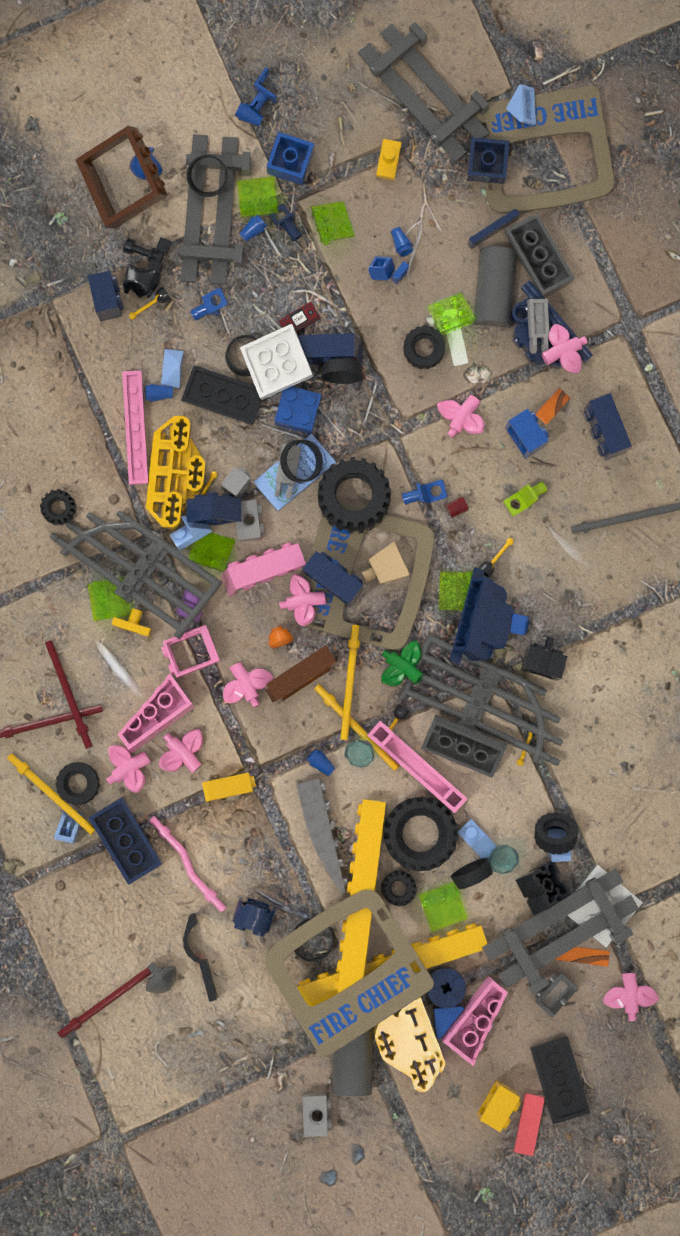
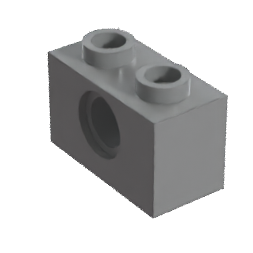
(236, 482)
(254, 531)
(312, 1126)

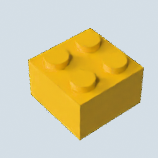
(498, 1106)

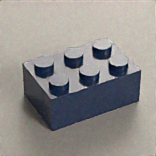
(607, 427)
(334, 578)

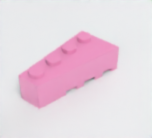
(262, 568)
(157, 714)
(471, 1027)

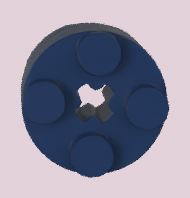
(253, 916)
(450, 997)

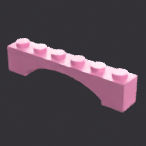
(417, 766)

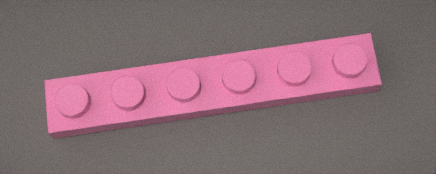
(135, 427)

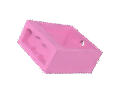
(173, 667)

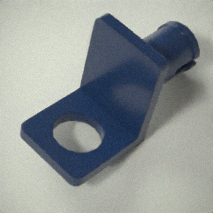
(287, 223)

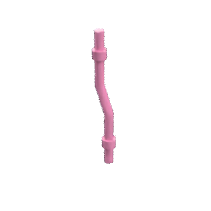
(210, 895)

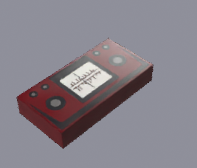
(301, 317)

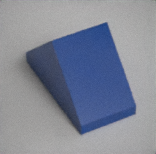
(444, 1018)

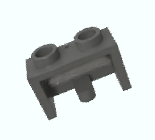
(556, 994)

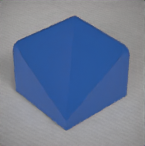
(381, 268)
(519, 624)

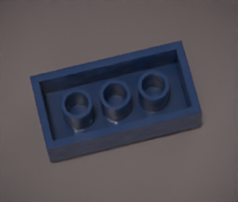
(125, 840)

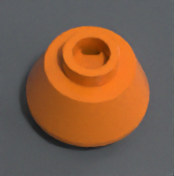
(279, 637)

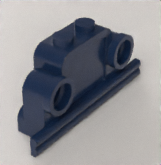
(521, 332)
(483, 621)

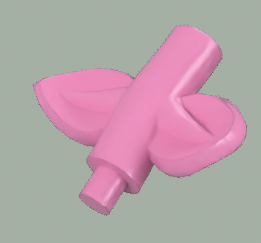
(565, 349)
(462, 416)
(302, 600)
(245, 684)
(182, 751)
(127, 767)
(630, 996)

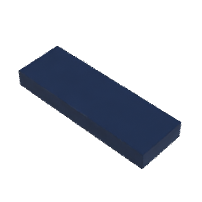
(493, 228)

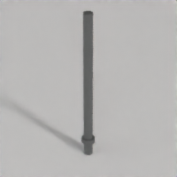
(584, 527)

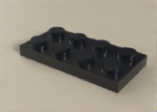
(222, 395)
(560, 1080)

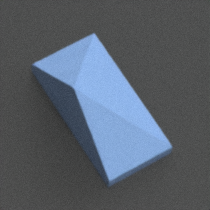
(523, 105)
(172, 368)

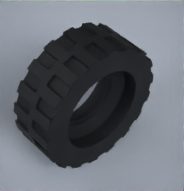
(427, 333)
(92, 783)
(556, 845)

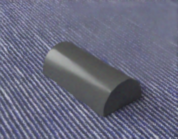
(539, 255)
(495, 286)
(464, 746)
(354, 1067)

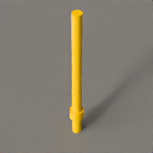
(353, 644)
(331, 701)
(24, 769)

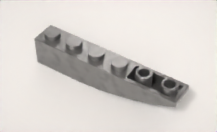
(321, 829)

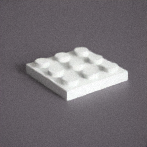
(276, 361)
(591, 909)

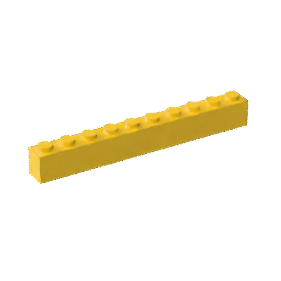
(364, 878)
(431, 953)

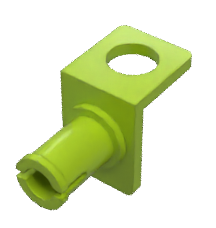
(526, 497)

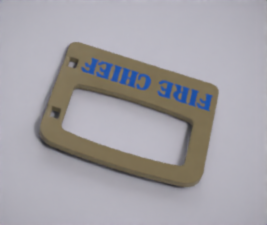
(556, 114)
(344, 549)
(366, 1002)

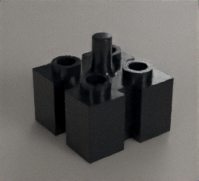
(544, 660)
(543, 887)

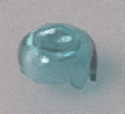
(359, 752)
(503, 858)

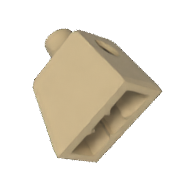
(386, 566)

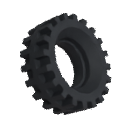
(359, 519)
(446, 831)

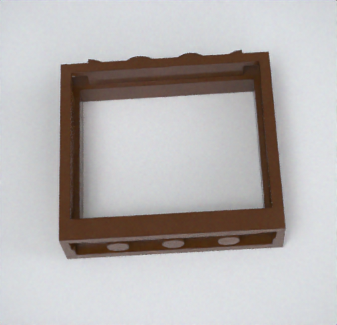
(97, 190)
(301, 675)

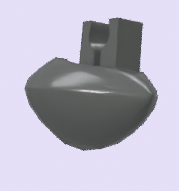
(162, 979)

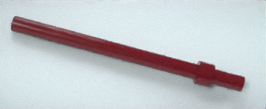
(81, 728)
(10, 731)
(76, 1023)

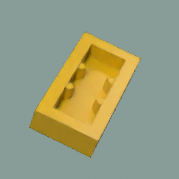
(388, 159)
(133, 623)

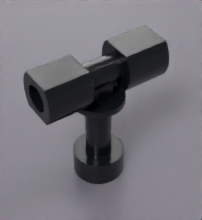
(154, 255)

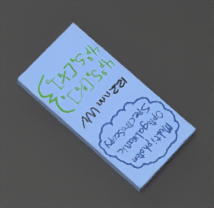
(267, 481)

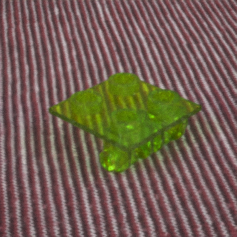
(257, 196)
(332, 222)
(451, 313)
(212, 551)
(453, 590)
(106, 603)
(443, 906)

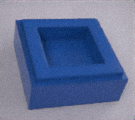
(400, 272)

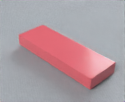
(529, 1124)

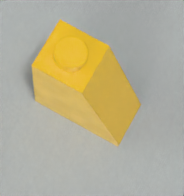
(228, 786)

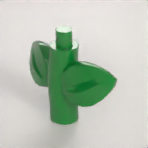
(402, 665)

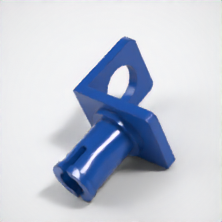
(263, 94)
(209, 305)
(424, 493)

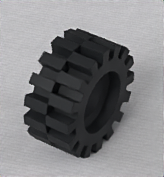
(52, 497)
(399, 900)

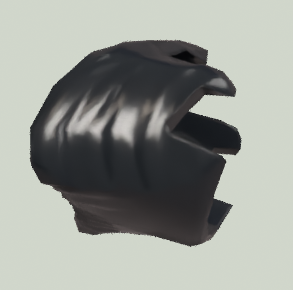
(141, 281)

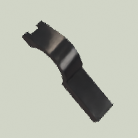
(204, 964)

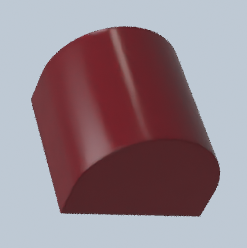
(456, 507)

